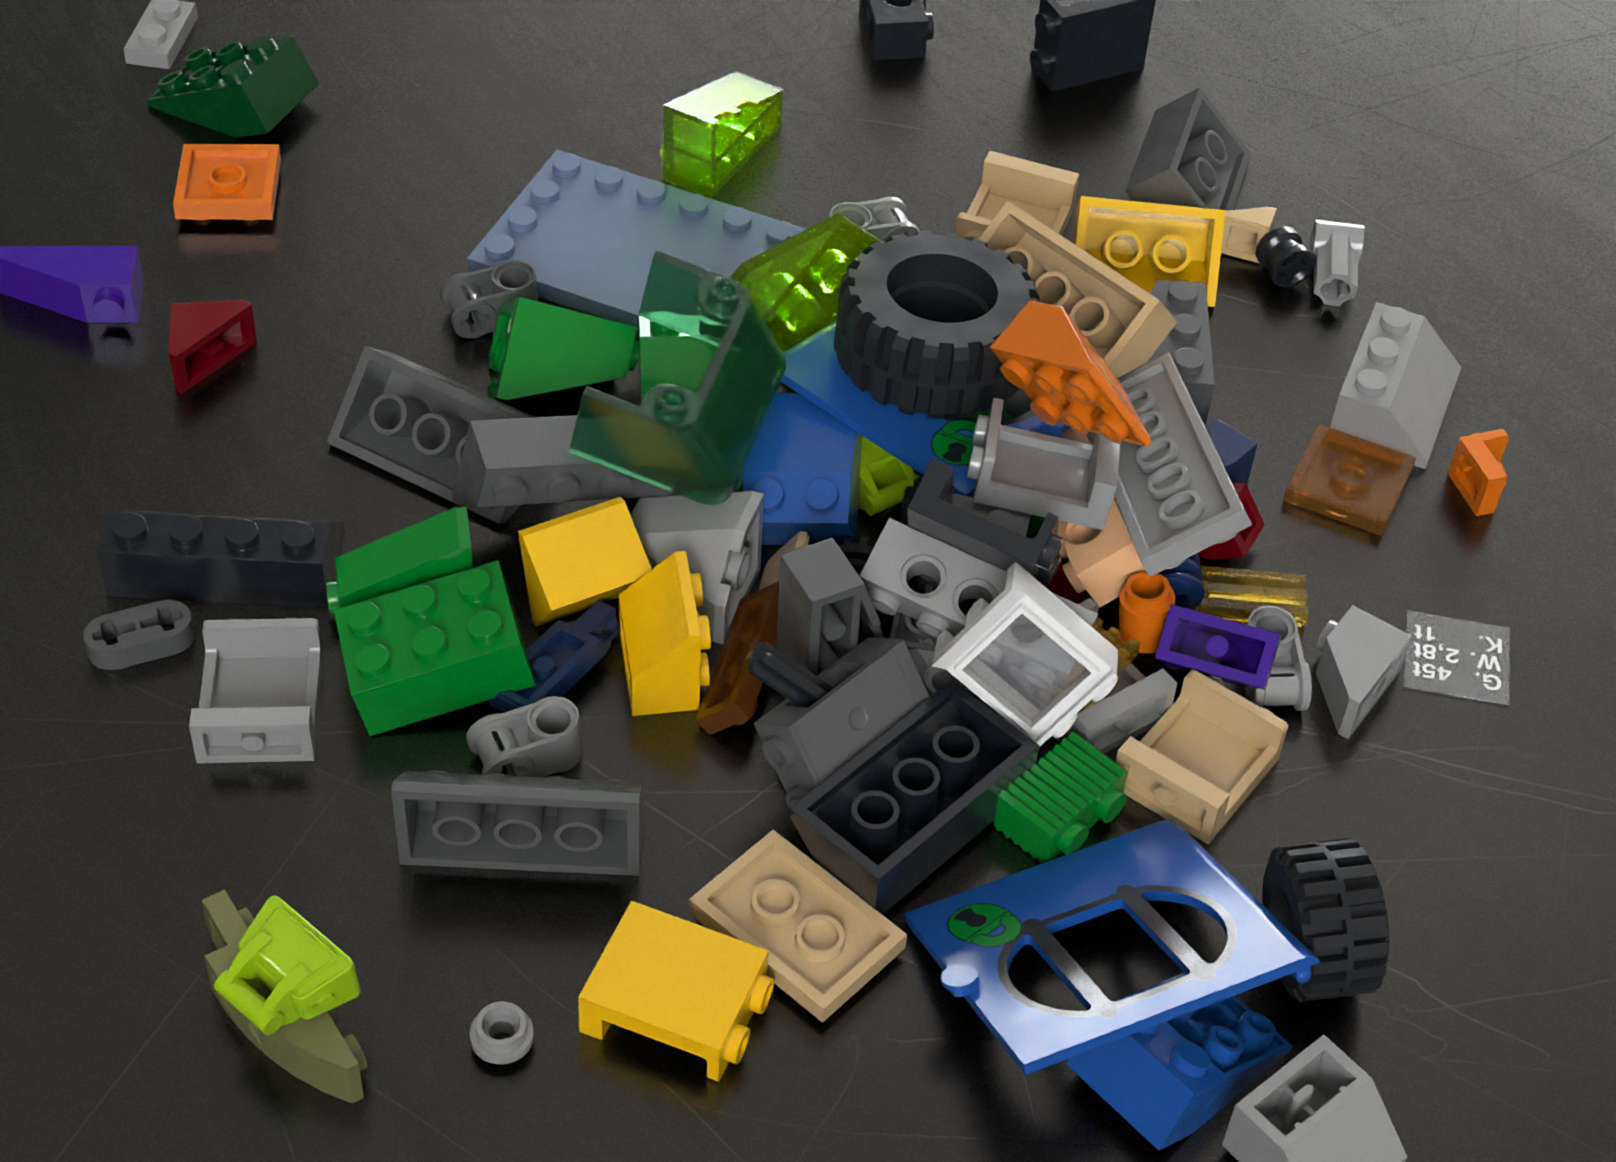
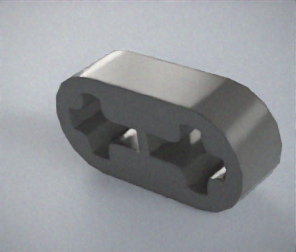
(139, 634)

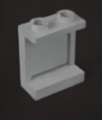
(1042, 472)
(258, 691)
(1128, 709)

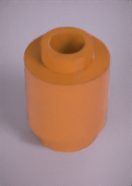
(1144, 609)

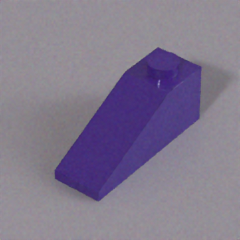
(76, 281)

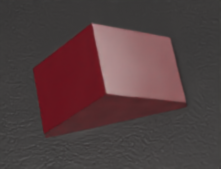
(207, 338)

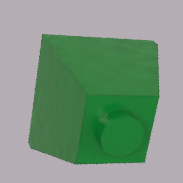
(556, 350)
(403, 559)

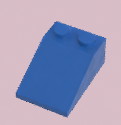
(806, 471)

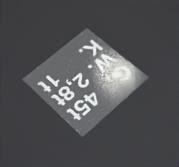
(1458, 658)

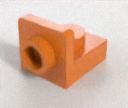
(1479, 470)

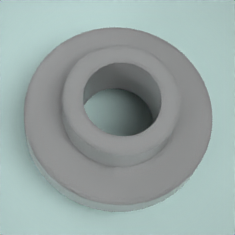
(496, 1019)

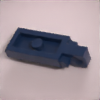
(564, 656)

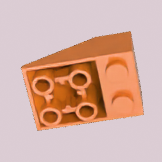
(1066, 375)

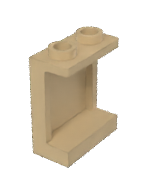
(1033, 187)
(1202, 756)

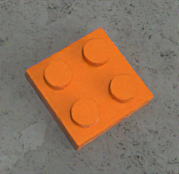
(227, 182)

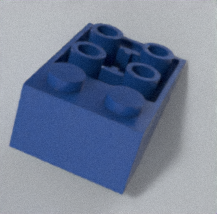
(1182, 1069)

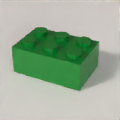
(433, 648)

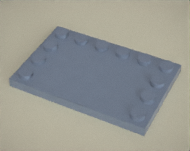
(598, 228)

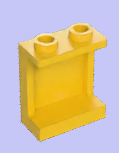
(677, 986)

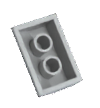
(1398, 384)

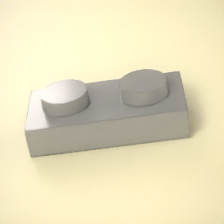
(160, 33)

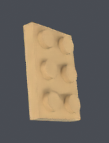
(816, 929)

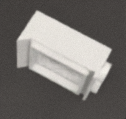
(1030, 657)

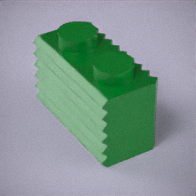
(1061, 799)

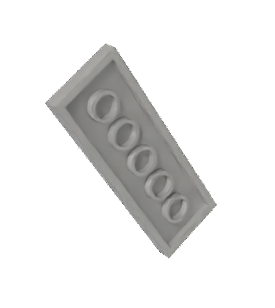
(1177, 487)

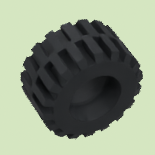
(1336, 909)

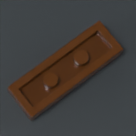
(732, 689)

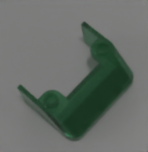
(681, 436)

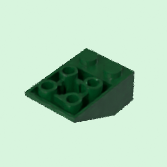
(237, 86)

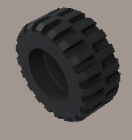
(922, 322)

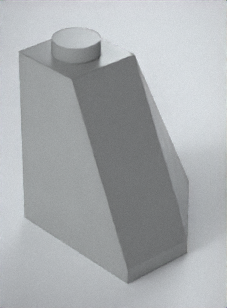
(719, 543)

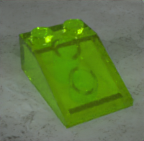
(801, 278)

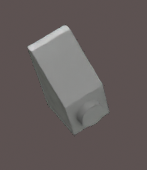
(1358, 665)

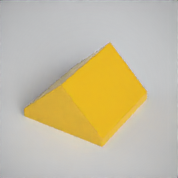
(581, 560)

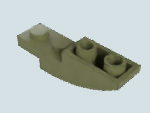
(306, 1048)

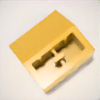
(665, 639)

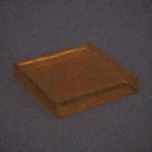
(1350, 479)

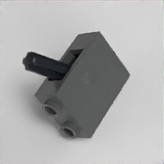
(832, 713)

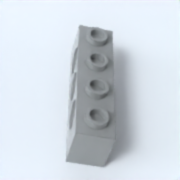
(960, 576)

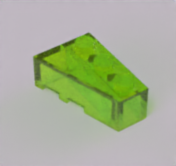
(717, 131)

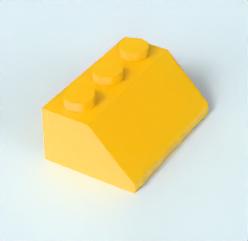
(1152, 240)

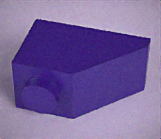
(1217, 648)

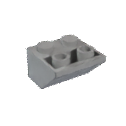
(1314, 1112)

